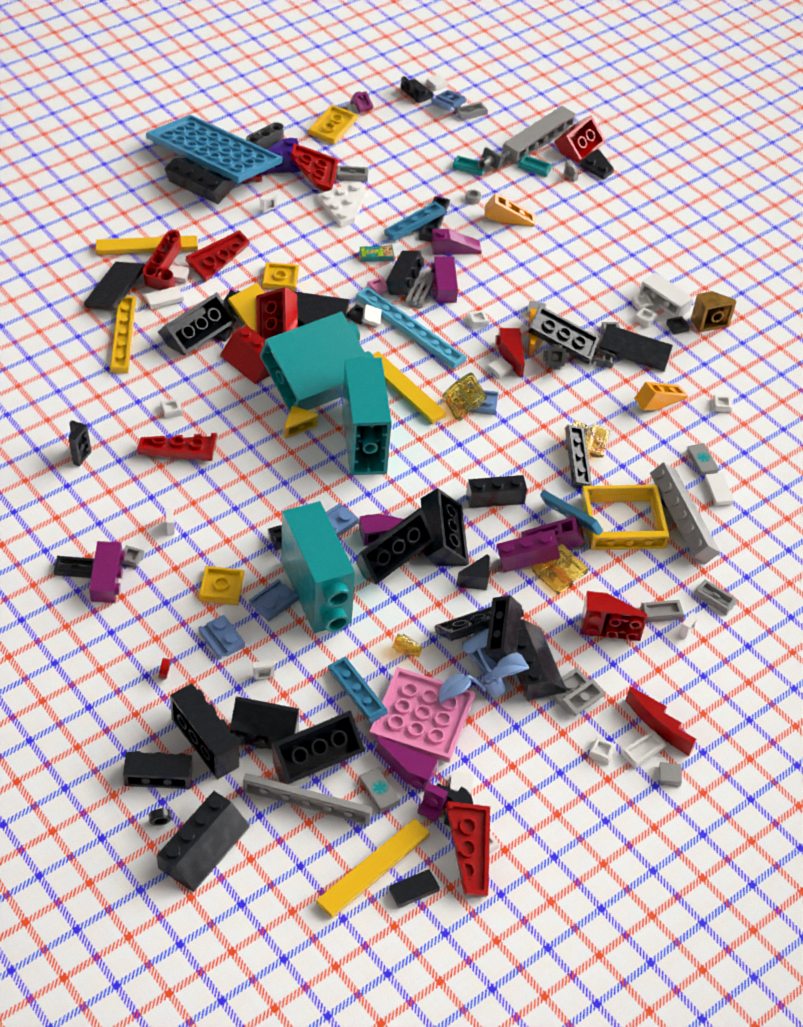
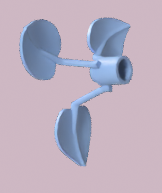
(492, 681)

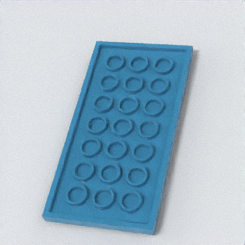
(214, 148)

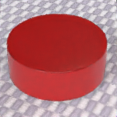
(164, 668)

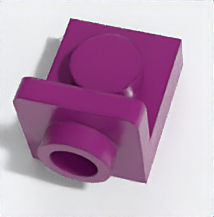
(362, 101)
(433, 802)

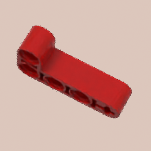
(156, 269)

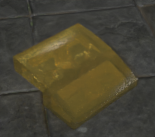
(464, 396)
(595, 437)
(562, 572)

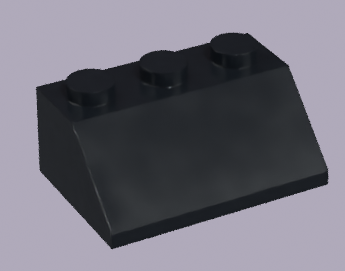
(262, 722)

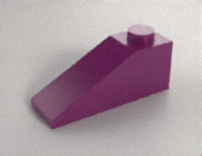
(452, 242)
(375, 525)
(566, 531)
(409, 764)

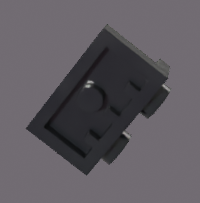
(415, 90)
(79, 442)

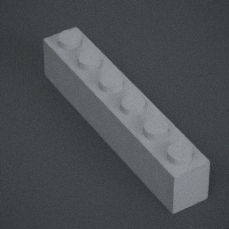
(539, 134)
(684, 513)

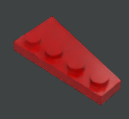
(215, 256)
(194, 447)
(472, 844)

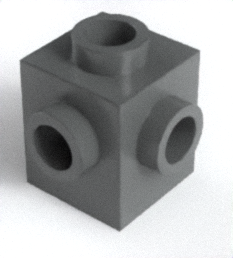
(562, 356)

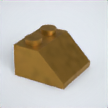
(712, 311)

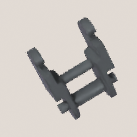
(605, 355)

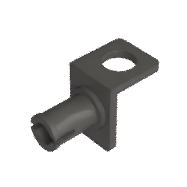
(493, 159)

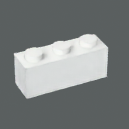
(666, 295)

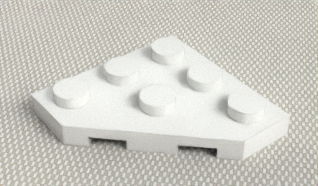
(343, 202)

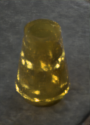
(405, 645)

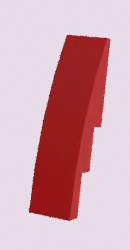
(654, 716)

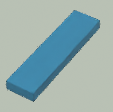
(414, 221)
(570, 511)
(357, 690)

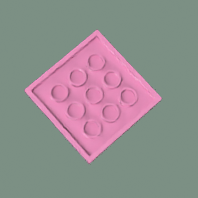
(418, 717)

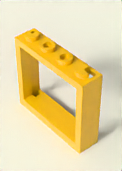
(627, 539)

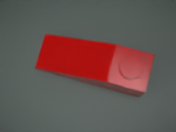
(511, 348)

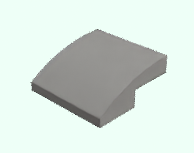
(580, 692)

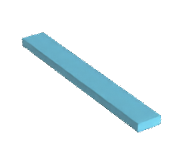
(412, 328)

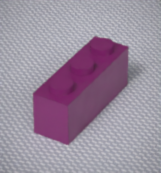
(445, 279)
(528, 551)
(106, 572)

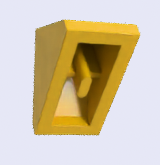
(299, 421)

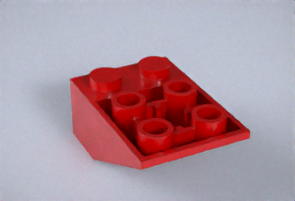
(611, 617)

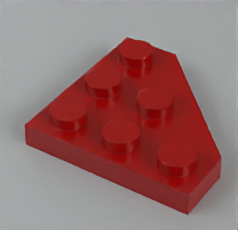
(316, 166)

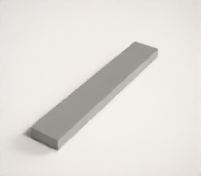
(307, 799)

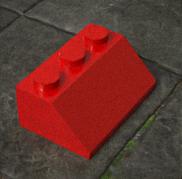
(580, 139)
(276, 312)
(244, 354)

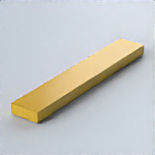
(139, 245)
(123, 335)
(411, 392)
(372, 868)

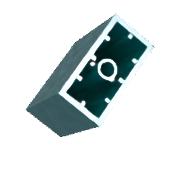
(311, 359)
(366, 416)
(317, 567)

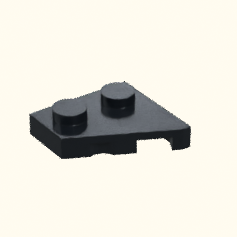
(597, 164)

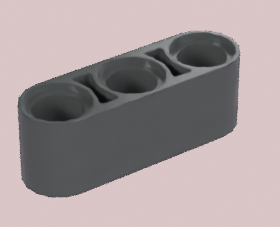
(267, 136)

